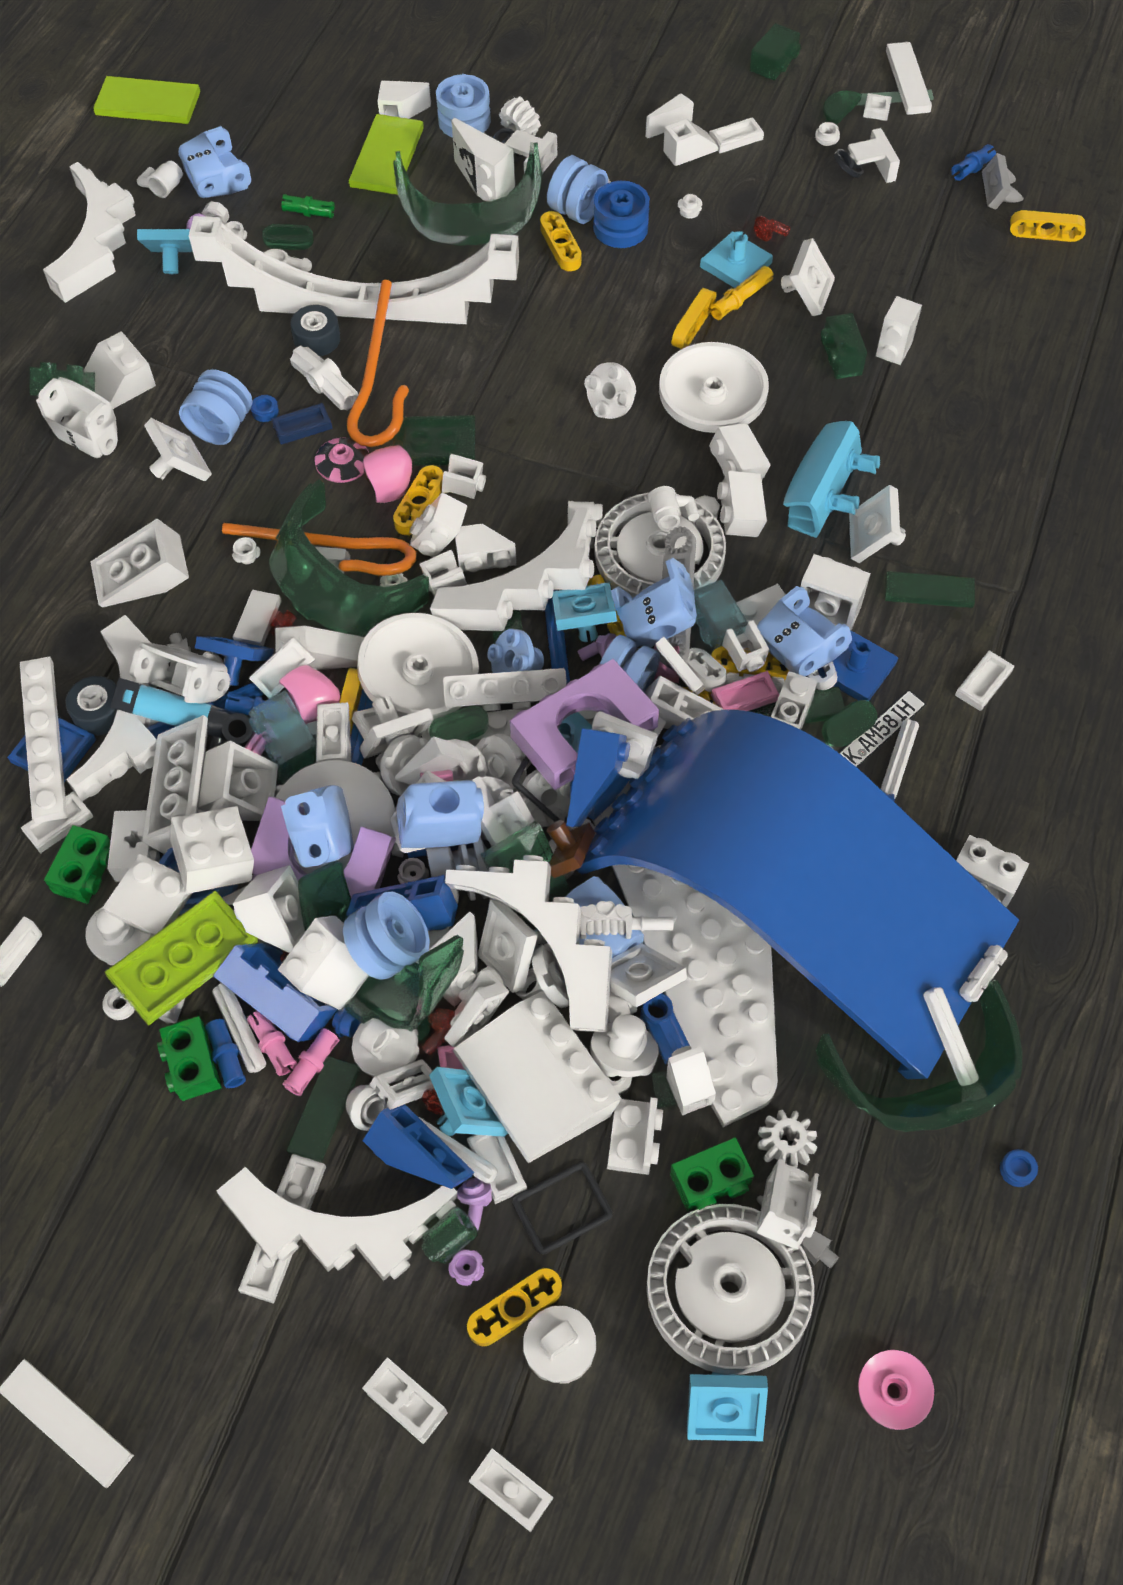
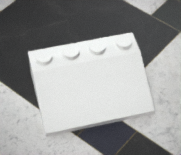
(537, 1076)

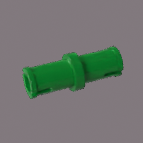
(308, 206)

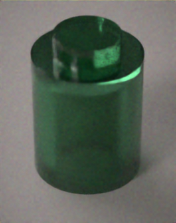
(449, 1236)

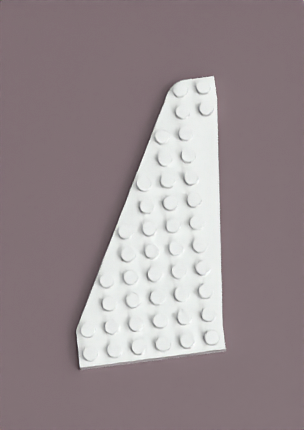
(727, 990)

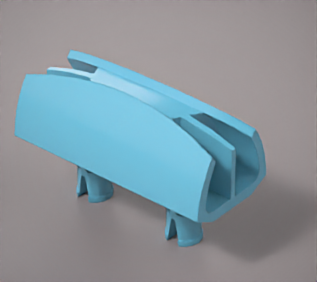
(823, 475)

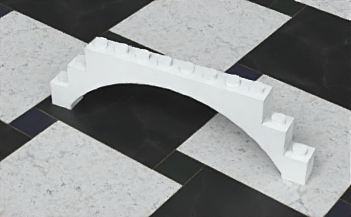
(287, 289)

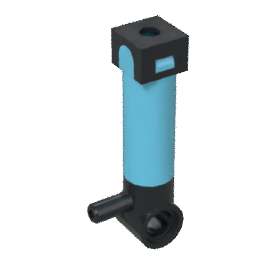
(173, 710)

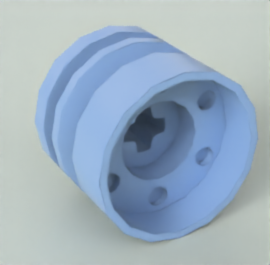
(215, 407)

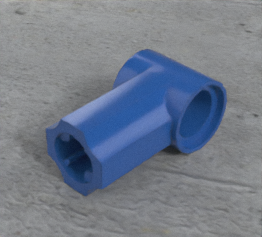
(666, 1029)

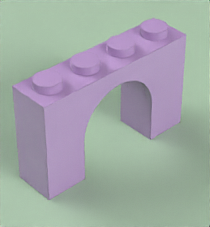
(603, 690)
(275, 850)

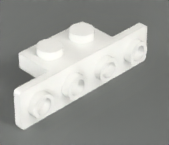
(502, 688)
(504, 816)

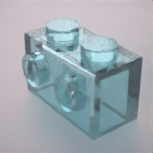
(717, 613)
(281, 728)

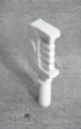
(608, 919)

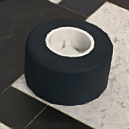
(316, 328)
(90, 704)

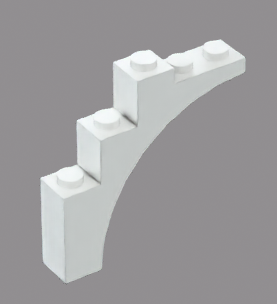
(91, 254)
(492, 602)
(128, 740)
(527, 892)
(379, 1238)

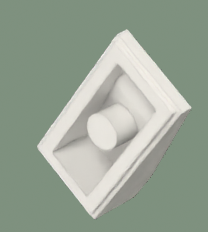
(671, 112)
(333, 732)
(434, 756)

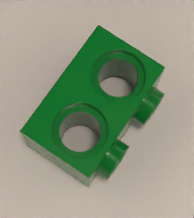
(73, 862)
(193, 1057)
(707, 1168)

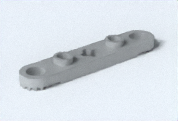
(685, 556)

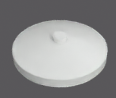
(713, 386)
(410, 658)
(364, 793)

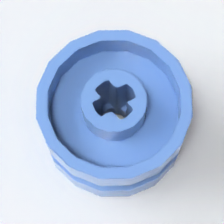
(465, 99)
(574, 188)
(638, 664)
(386, 935)

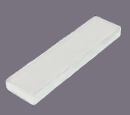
(908, 78)
(298, 1187)
(66, 1423)

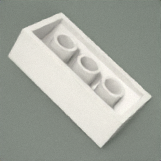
(175, 780)

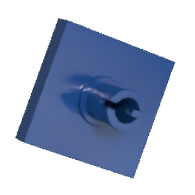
(233, 653)
(862, 668)

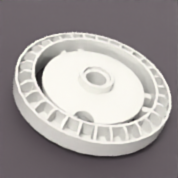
(643, 545)
(725, 1314)

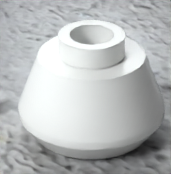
(364, 1106)

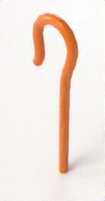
(368, 380)
(341, 542)

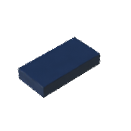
(301, 423)

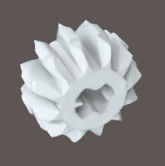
(519, 116)
(794, 1131)

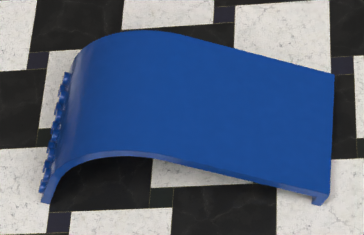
(812, 866)

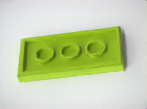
(147, 100)
(375, 163)
(179, 958)

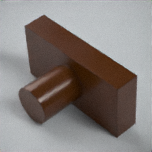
(570, 847)

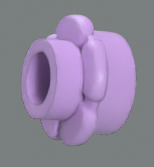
(466, 1257)

